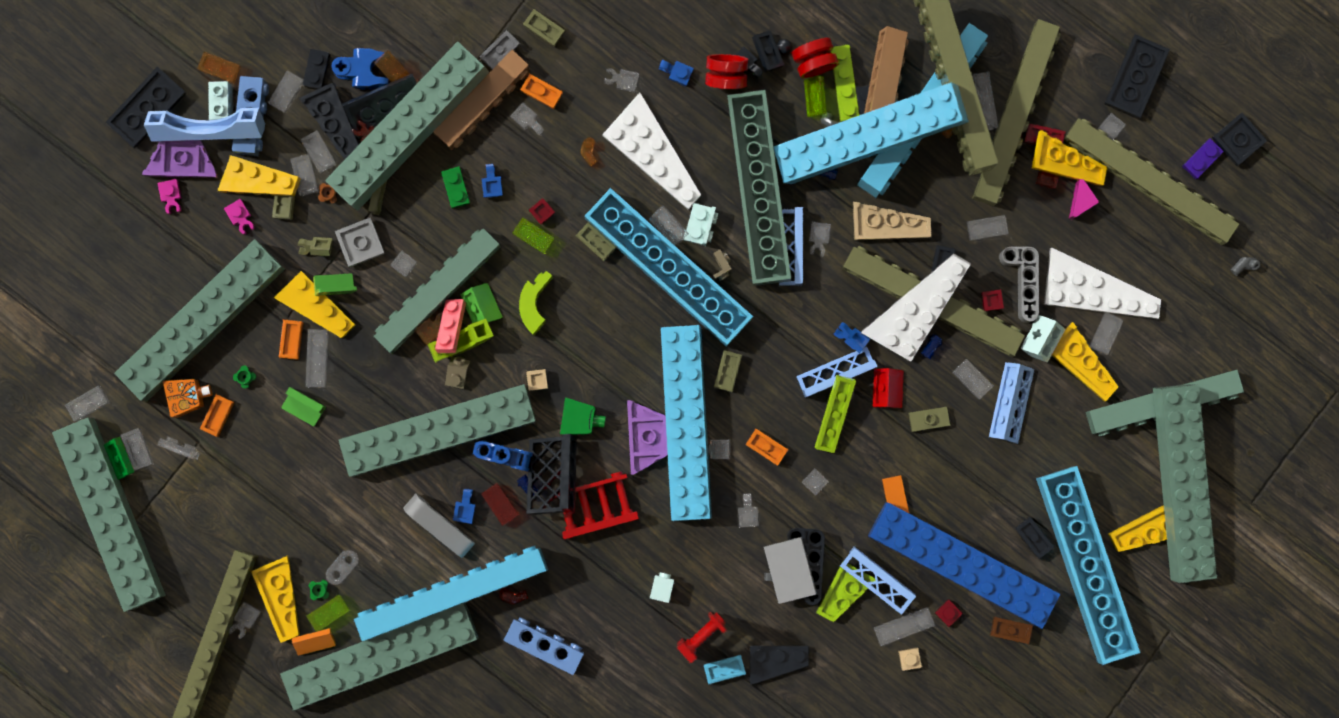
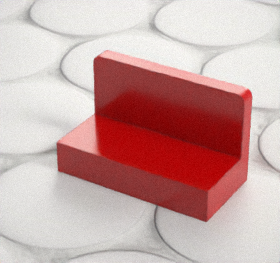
(888, 388)

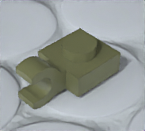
(317, 246)

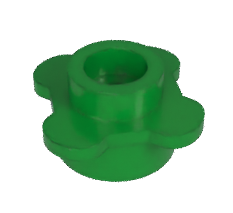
(239, 376)
(313, 590)

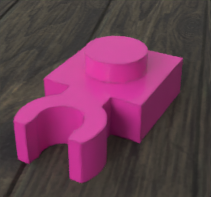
(170, 193)
(238, 215)

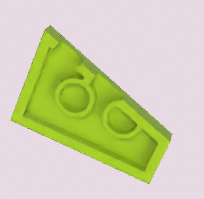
(842, 593)

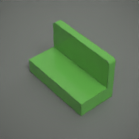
(334, 284)
(481, 304)
(303, 406)

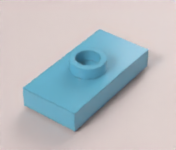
(724, 669)

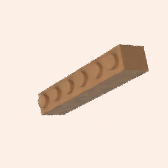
(886, 68)
(482, 100)

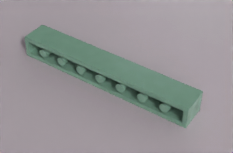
(437, 290)
(1143, 408)

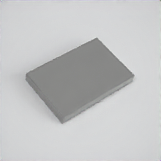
(790, 570)

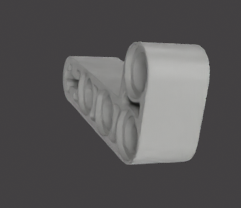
(1023, 283)
(438, 526)

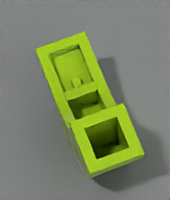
(528, 302)
(469, 338)

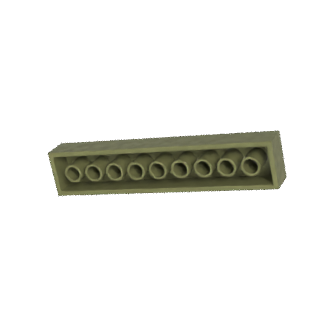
(953, 68)

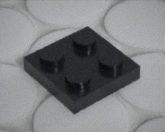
(1239, 139)

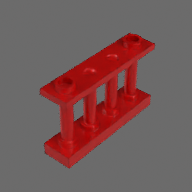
(608, 518)
(689, 647)

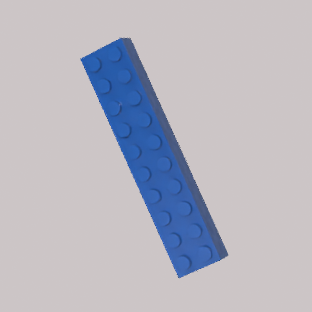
(964, 565)

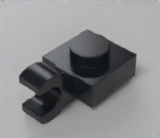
(752, 68)

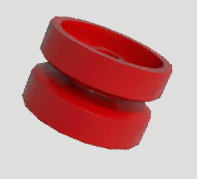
(815, 58)
(726, 71)

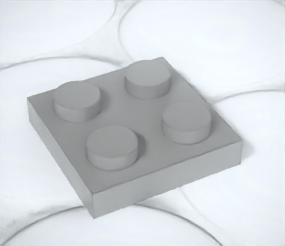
(359, 242)

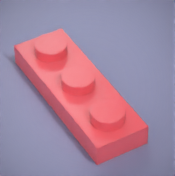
(450, 326)

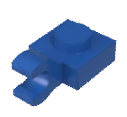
(678, 73)
(491, 185)
(854, 337)
(464, 510)

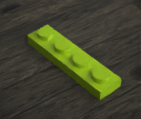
(845, 84)
(835, 413)

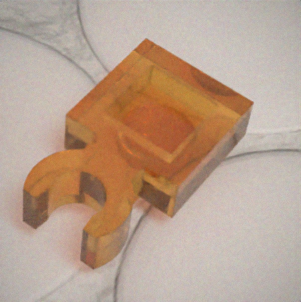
(429, 330)

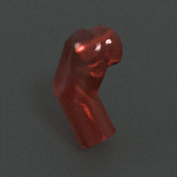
(512, 598)

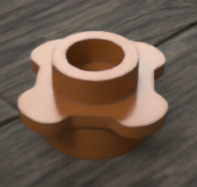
(323, 193)

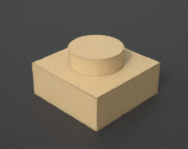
(537, 380)
(909, 659)

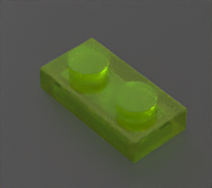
(815, 96)
(533, 236)
(328, 613)

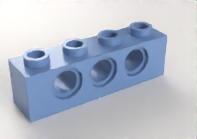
(247, 87)
(515, 638)

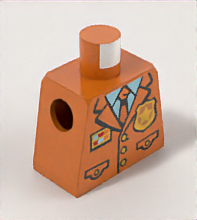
(185, 396)

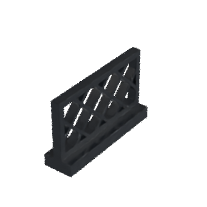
(567, 479)

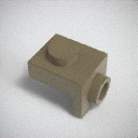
(722, 260)
(457, 372)

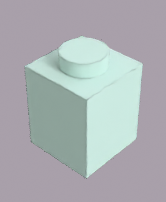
(662, 587)

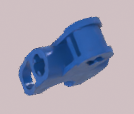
(360, 69)
(512, 459)

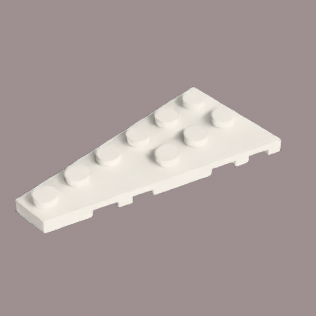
(646, 145)
(1087, 288)
(913, 315)

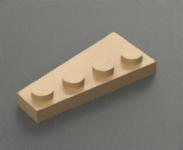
(881, 223)

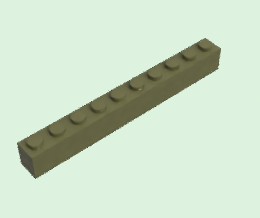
(1017, 109)
(1151, 182)
(955, 313)
(215, 635)

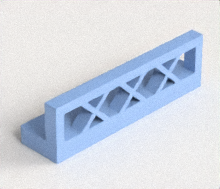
(798, 246)
(871, 364)
(1009, 401)
(884, 575)

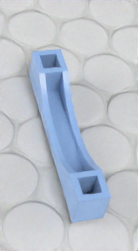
(171, 127)

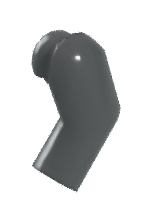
(826, 120)
(1245, 263)

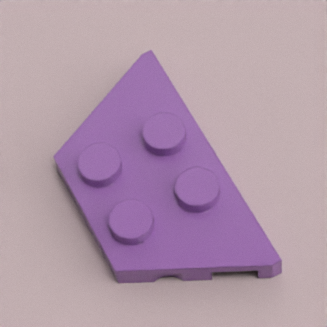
(180, 159)
(646, 436)

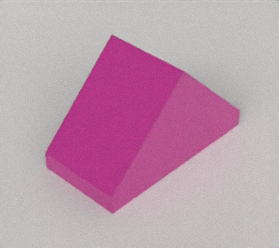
(1082, 199)

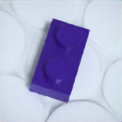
(1202, 158)

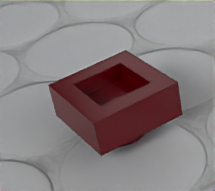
(542, 211)
(992, 300)
(948, 613)

